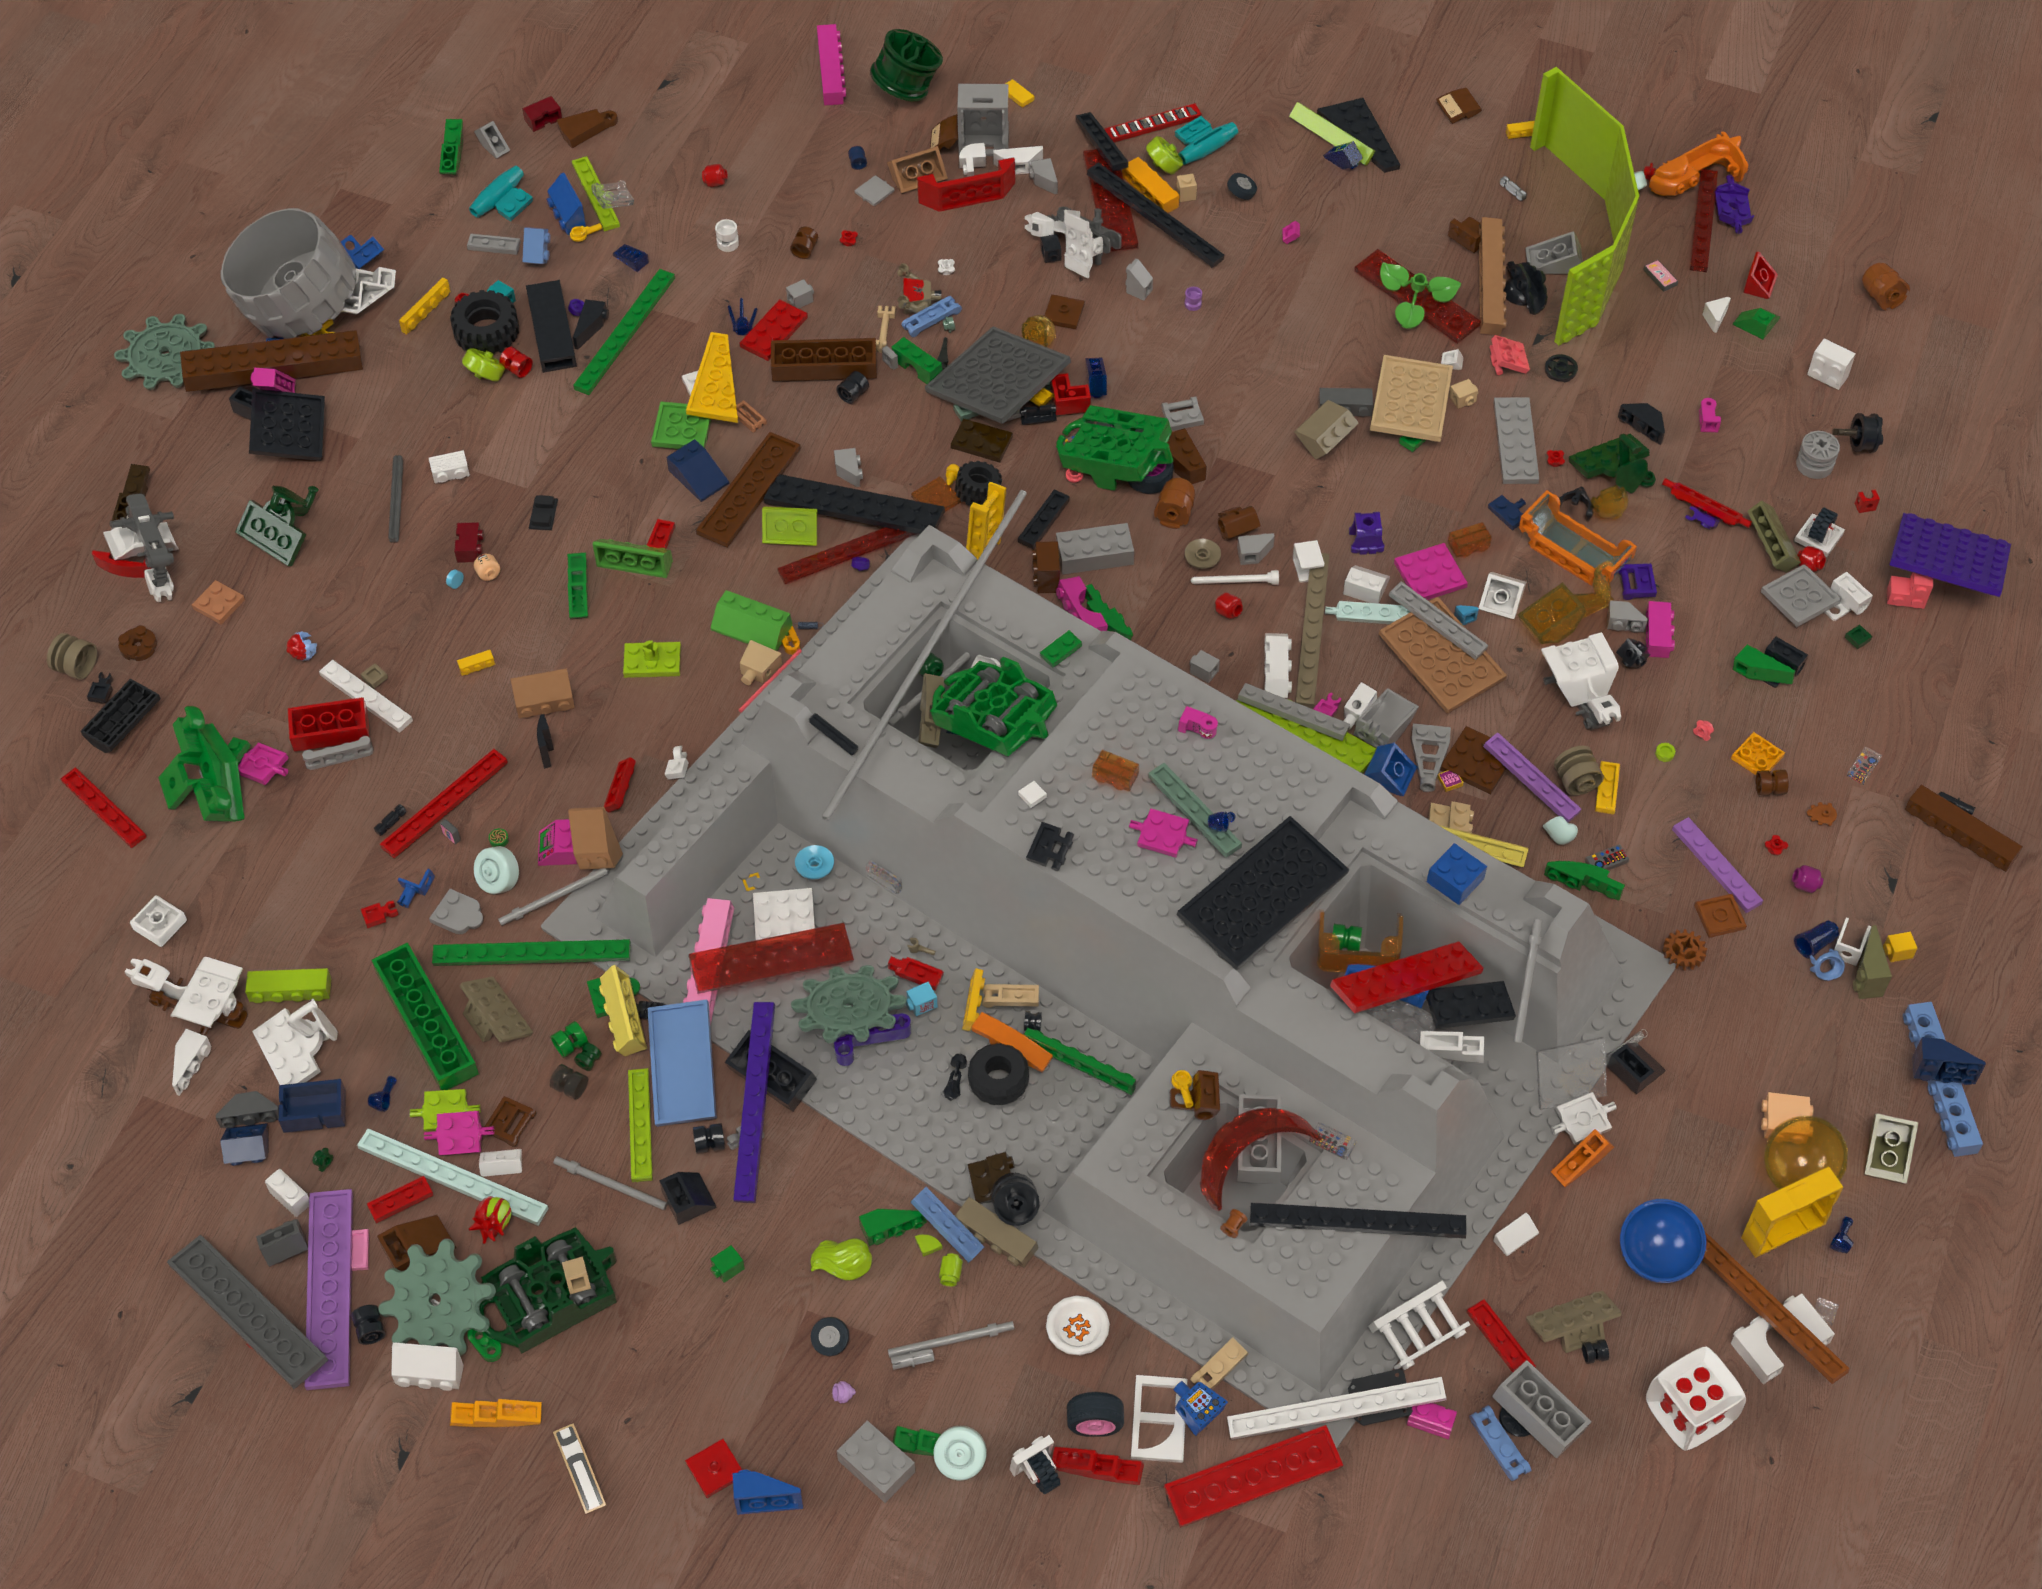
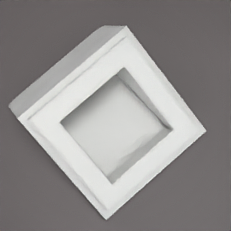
(1453, 358)

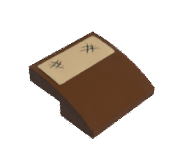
(1458, 105)
(945, 133)

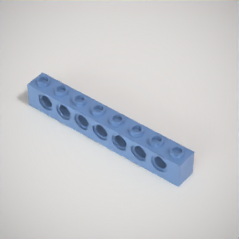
(1970, 1140)

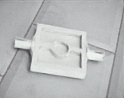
(1582, 1117)

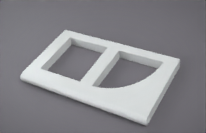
(1173, 1447)

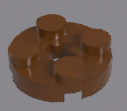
(139, 634)

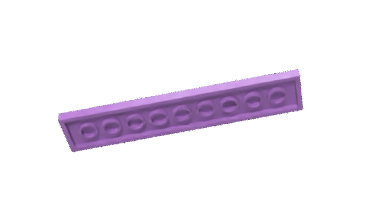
(330, 1285)

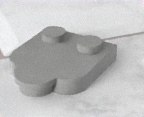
(457, 913)

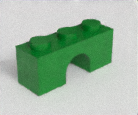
(910, 354)

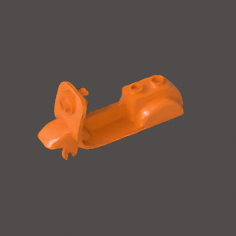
(1683, 173)

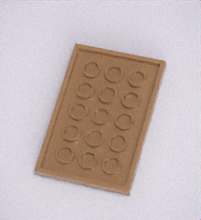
(1438, 664)

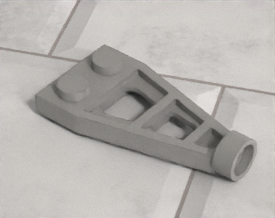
(1429, 735)

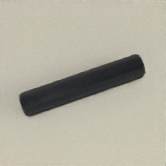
(834, 734)

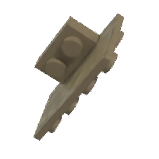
(492, 1011)
(1575, 1320)

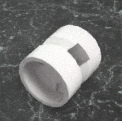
(727, 235)

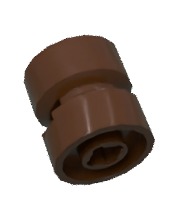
(804, 242)
(1772, 782)

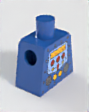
(1198, 1405)

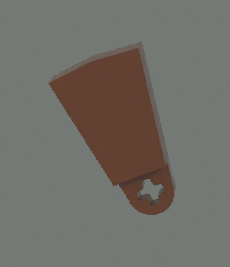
(583, 126)

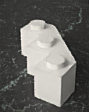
(1277, 664)

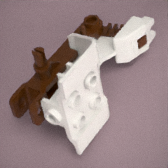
(203, 1000)

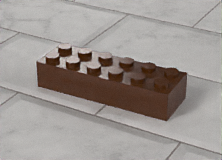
(823, 358)

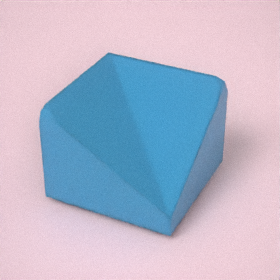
(1466, 614)

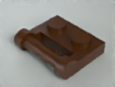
(504, 1117)

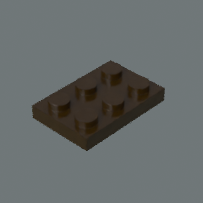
(981, 440)

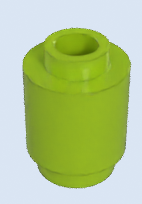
(950, 1270)

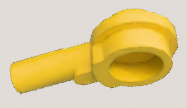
(580, 233)
(1182, 1080)

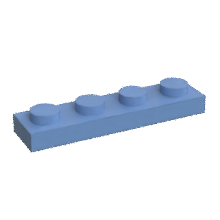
(947, 1224)

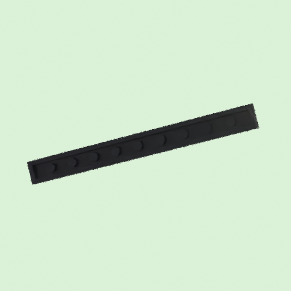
(1155, 214)
(1358, 1220)

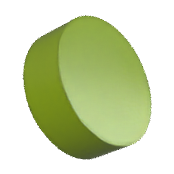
(1665, 752)

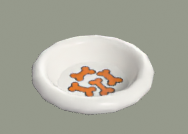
(1077, 1325)

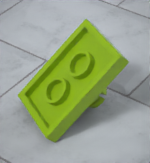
(789, 526)
(652, 659)

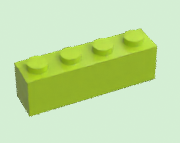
(288, 985)

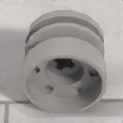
(1817, 454)

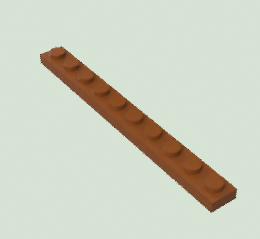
(1774, 1312)

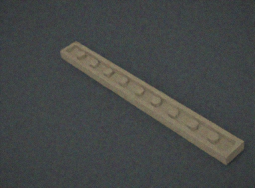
(1312, 634)

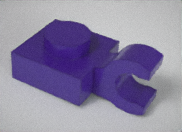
(1706, 520)

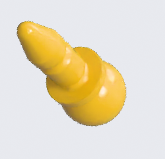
(951, 473)

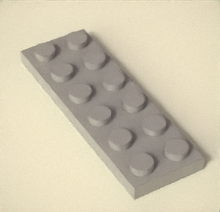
(1516, 440)

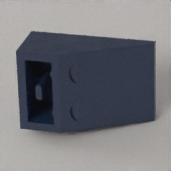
(1945, 1062)

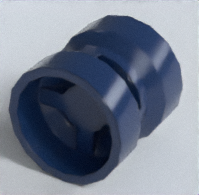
(857, 157)

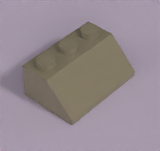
(1325, 428)

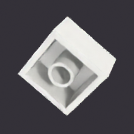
(1831, 364)

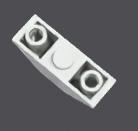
(1022, 156)

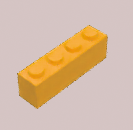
(1151, 185)

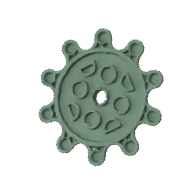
(146, 349)
(828, 1002)
(458, 1292)

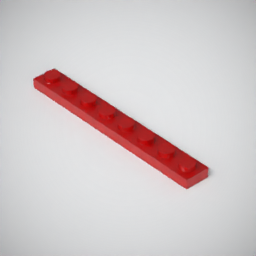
(443, 803)

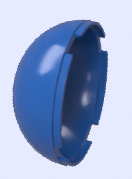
(1663, 1241)

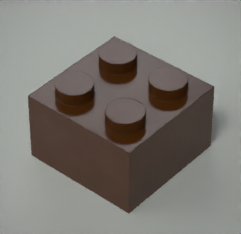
(1046, 567)

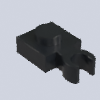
(100, 690)

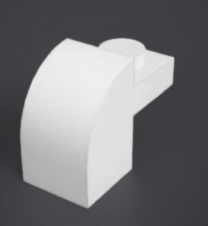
(972, 156)

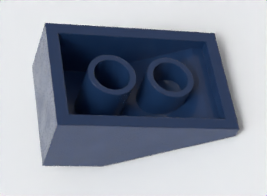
(696, 470)

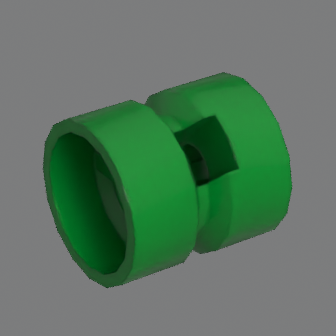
(1348, 937)
(563, 1043)

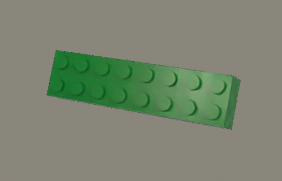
(425, 1017)

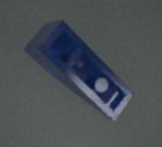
(1096, 377)

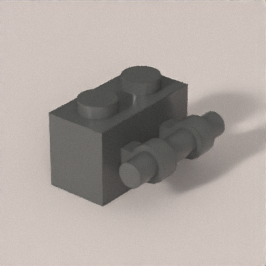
(282, 1242)

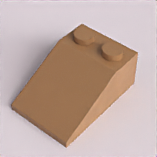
(593, 838)

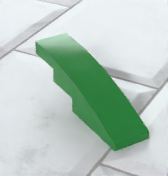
(577, 585)

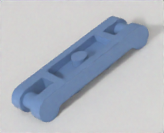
(931, 315)
(1499, 1443)

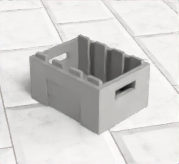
(988, 102)

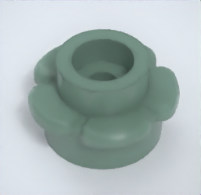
(949, 324)

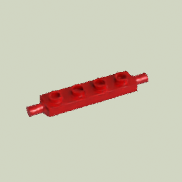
(1701, 501)

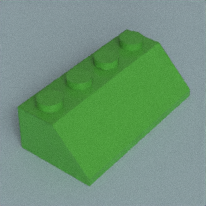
(632, 557)
(750, 620)

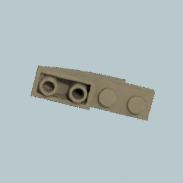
(929, 732)

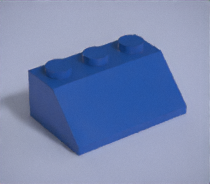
(565, 204)

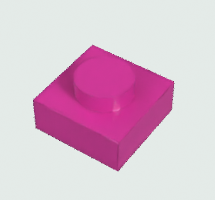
(1291, 232)

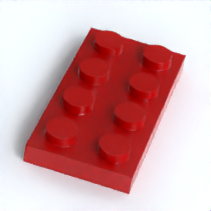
(776, 324)

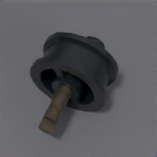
(1864, 432)

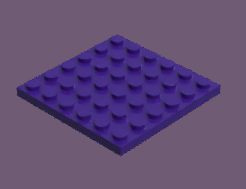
(1951, 554)

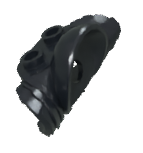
(1526, 286)

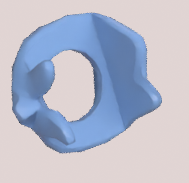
(1836, 963)

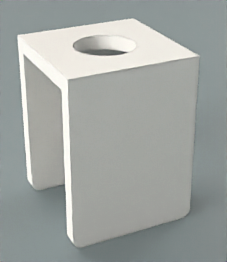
(1305, 557)
(1856, 953)

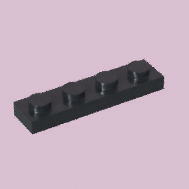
(1043, 519)

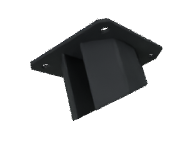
(1375, 1382)

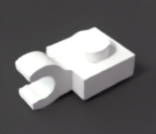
(678, 766)

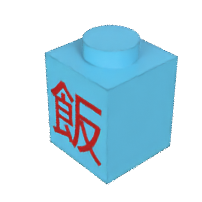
(921, 999)

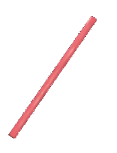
(770, 680)

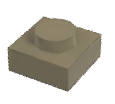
(374, 676)

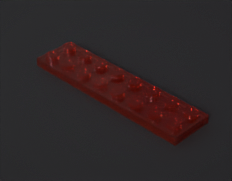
(1114, 212)
(1444, 316)
(770, 958)

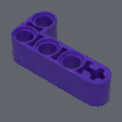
(900, 1031)

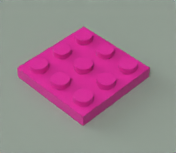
(1431, 572)

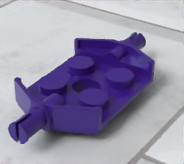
(1734, 196)

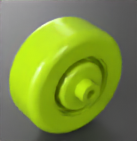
(1164, 155)
(483, 364)

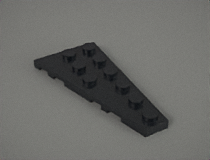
(1360, 123)

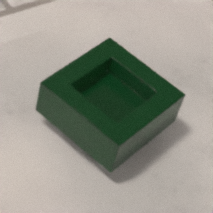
(1858, 636)

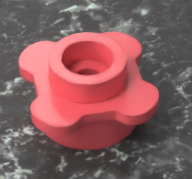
(1706, 726)

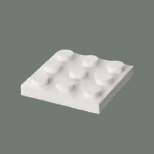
(783, 912)

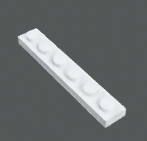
(374, 701)

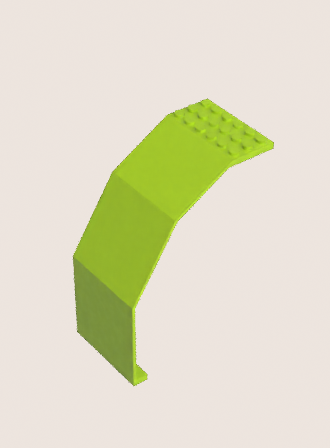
(1598, 153)

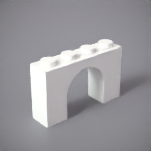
(1752, 1341)

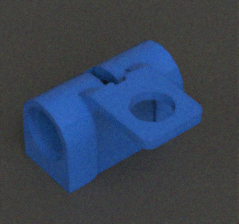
(363, 254)

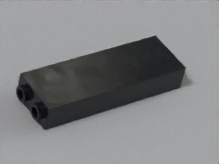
(551, 326)

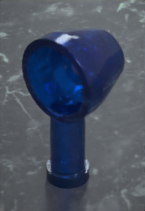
(1220, 820)
(381, 1099)
(1842, 1241)

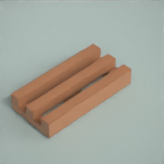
(745, 418)

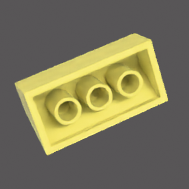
(622, 1011)

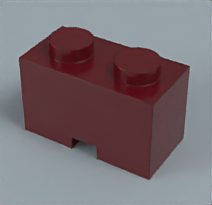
(541, 113)
(469, 542)

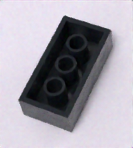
(786, 1077)

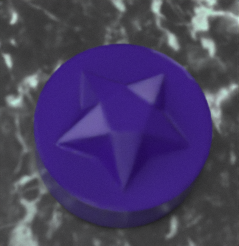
(575, 307)
(860, 563)

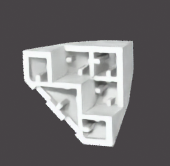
(368, 288)

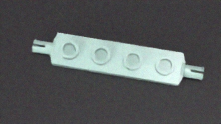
(1367, 612)

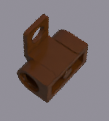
(1237, 521)
(1204, 1095)

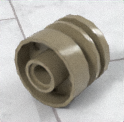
(1578, 770)

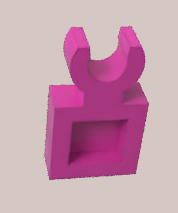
(1328, 706)

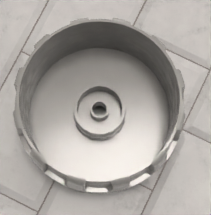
(288, 273)

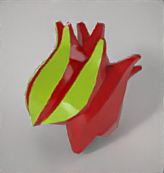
(491, 1217)

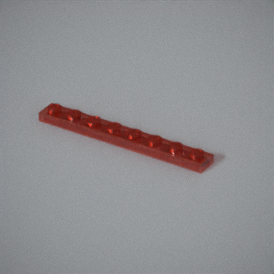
(1703, 220)
(841, 553)

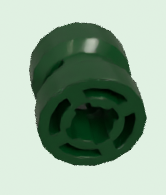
(587, 1057)

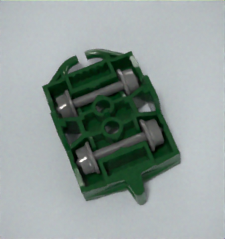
(523, 1276)

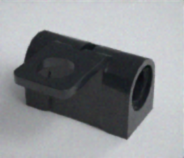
(1787, 655)

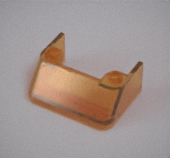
(1335, 960)

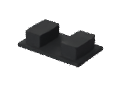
(543, 512)

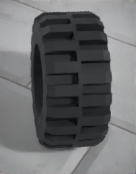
(480, 307)

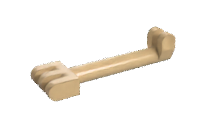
(885, 315)

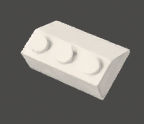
(426, 1366)

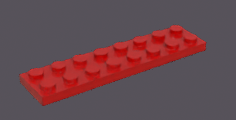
(1406, 977)
(1253, 1476)

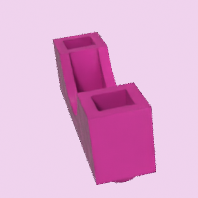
(1072, 594)

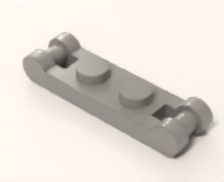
(338, 754)

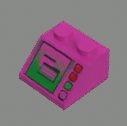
(556, 844)

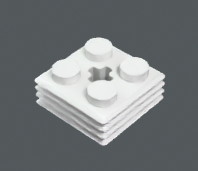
(168, 919)

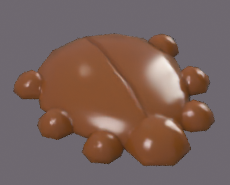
(1822, 813)

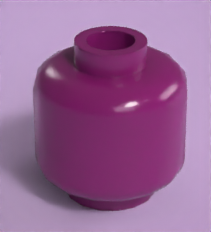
(1807, 879)

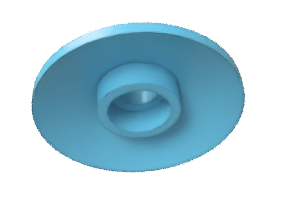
(812, 856)

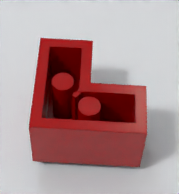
(1069, 398)

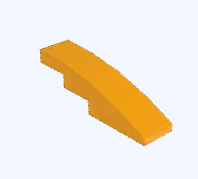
(495, 1414)

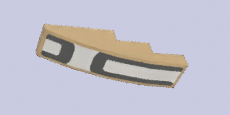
(579, 1468)

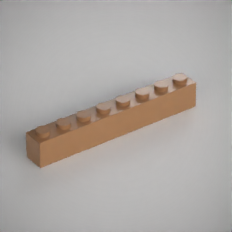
(1491, 276)

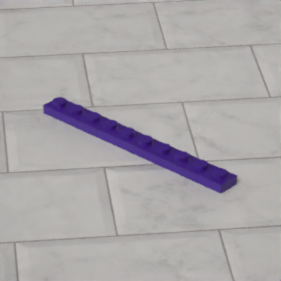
(754, 1102)

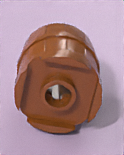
(1885, 285)
(1175, 503)

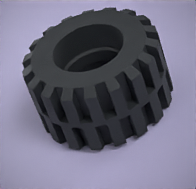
(973, 481)

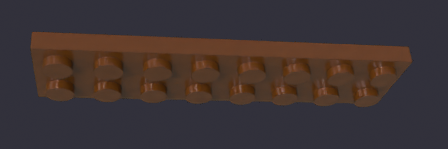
(748, 489)

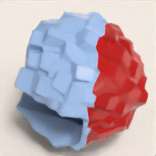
(301, 648)

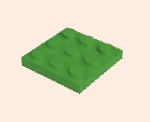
(676, 428)

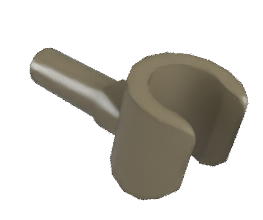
(916, 947)

